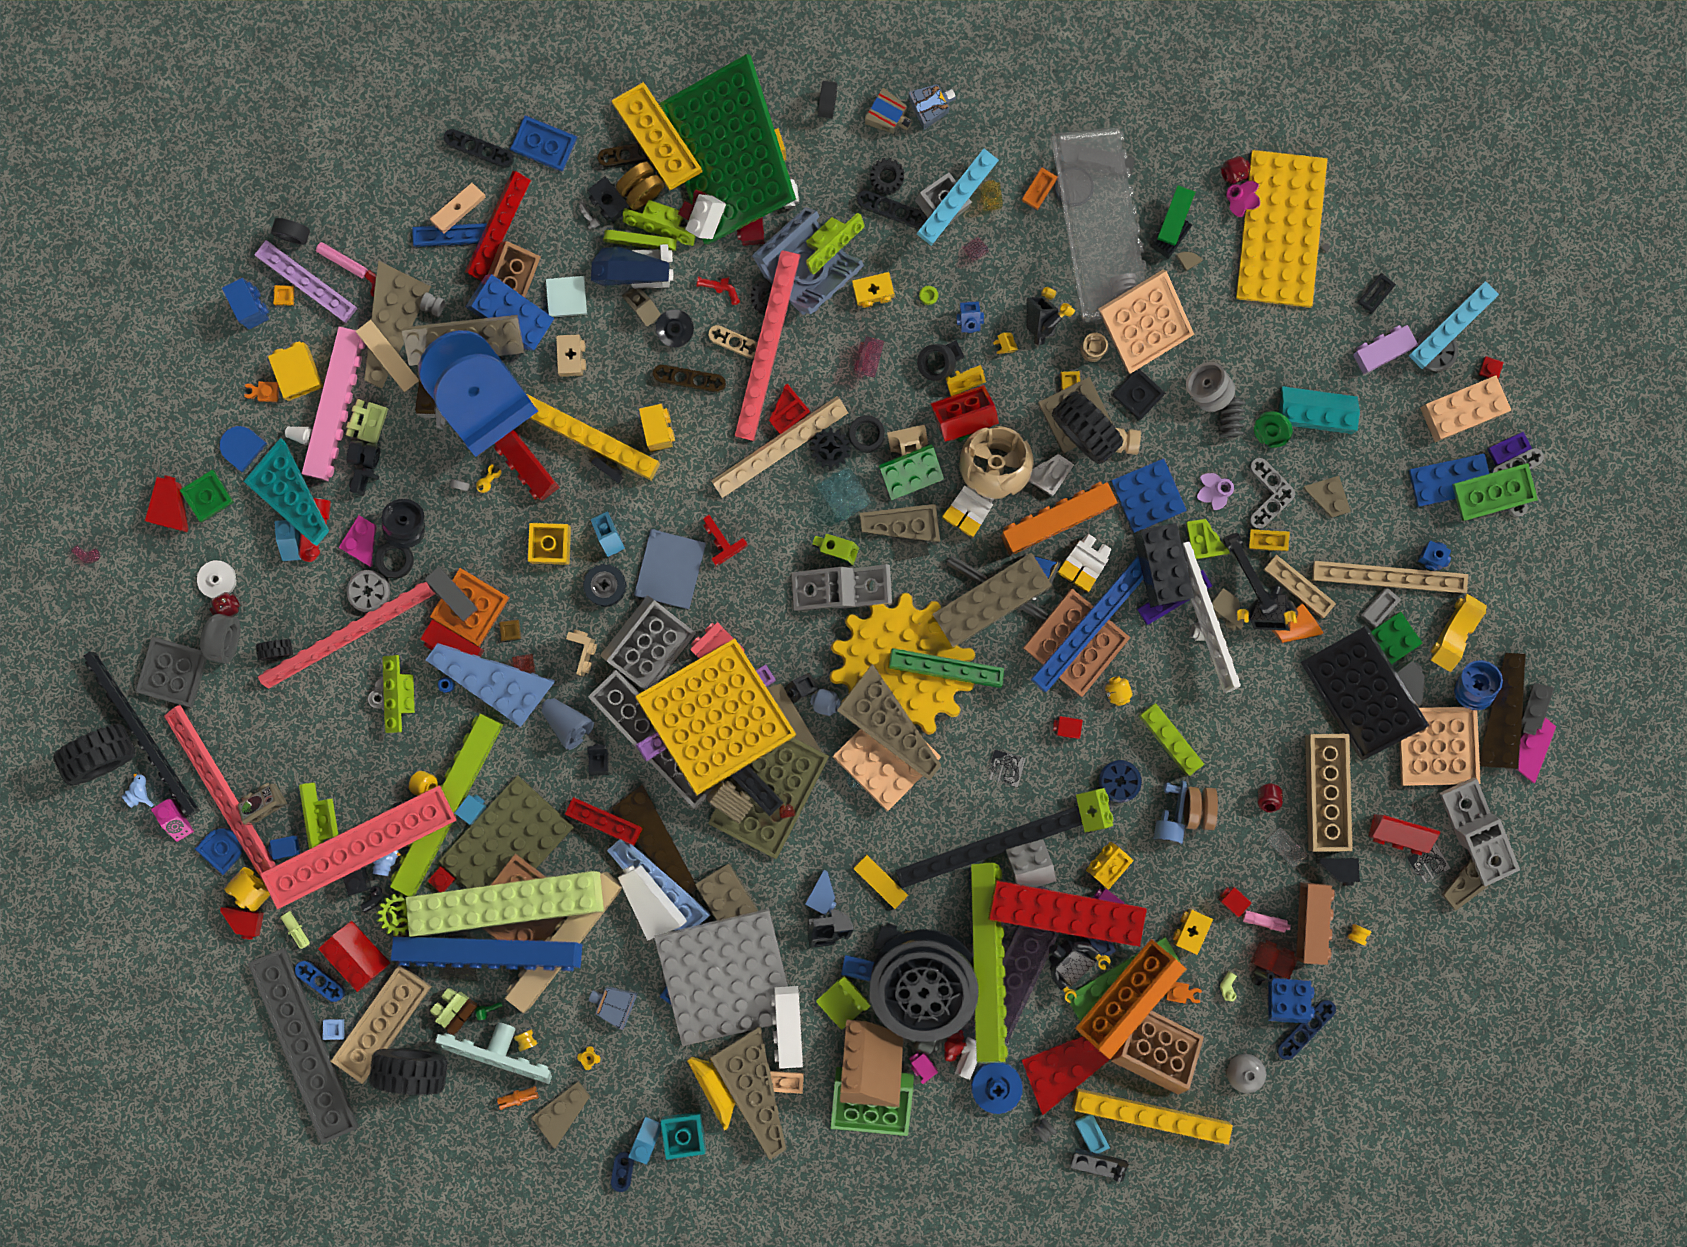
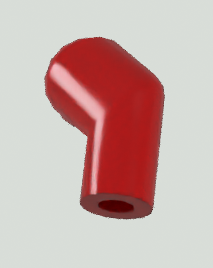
(371, 276)

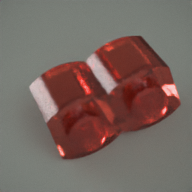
(1275, 960)

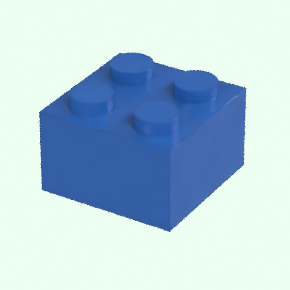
(246, 303)

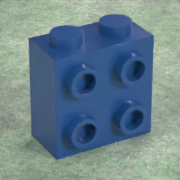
(1290, 1000)

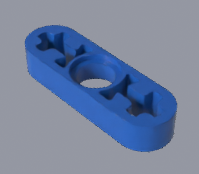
(328, 994)

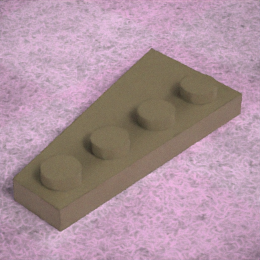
(907, 522)
(792, 715)

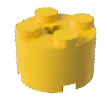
(247, 889)

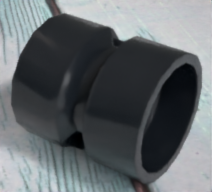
(363, 454)

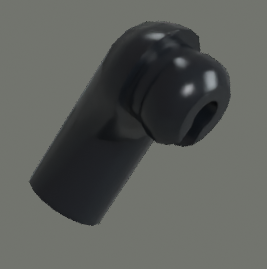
(375, 899)
(1261, 975)

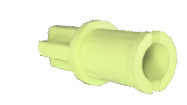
(295, 930)

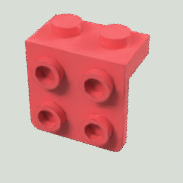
(713, 639)

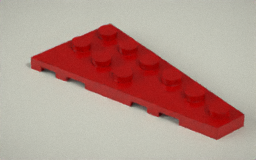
(1061, 1070)

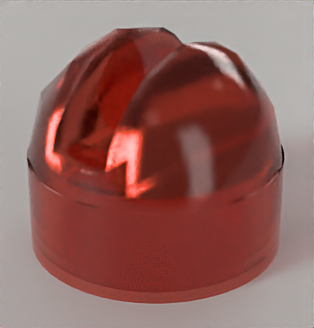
(786, 812)

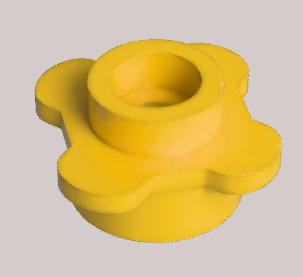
(588, 1063)

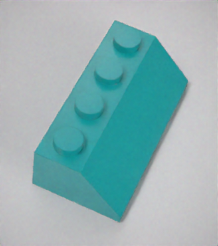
(1320, 410)

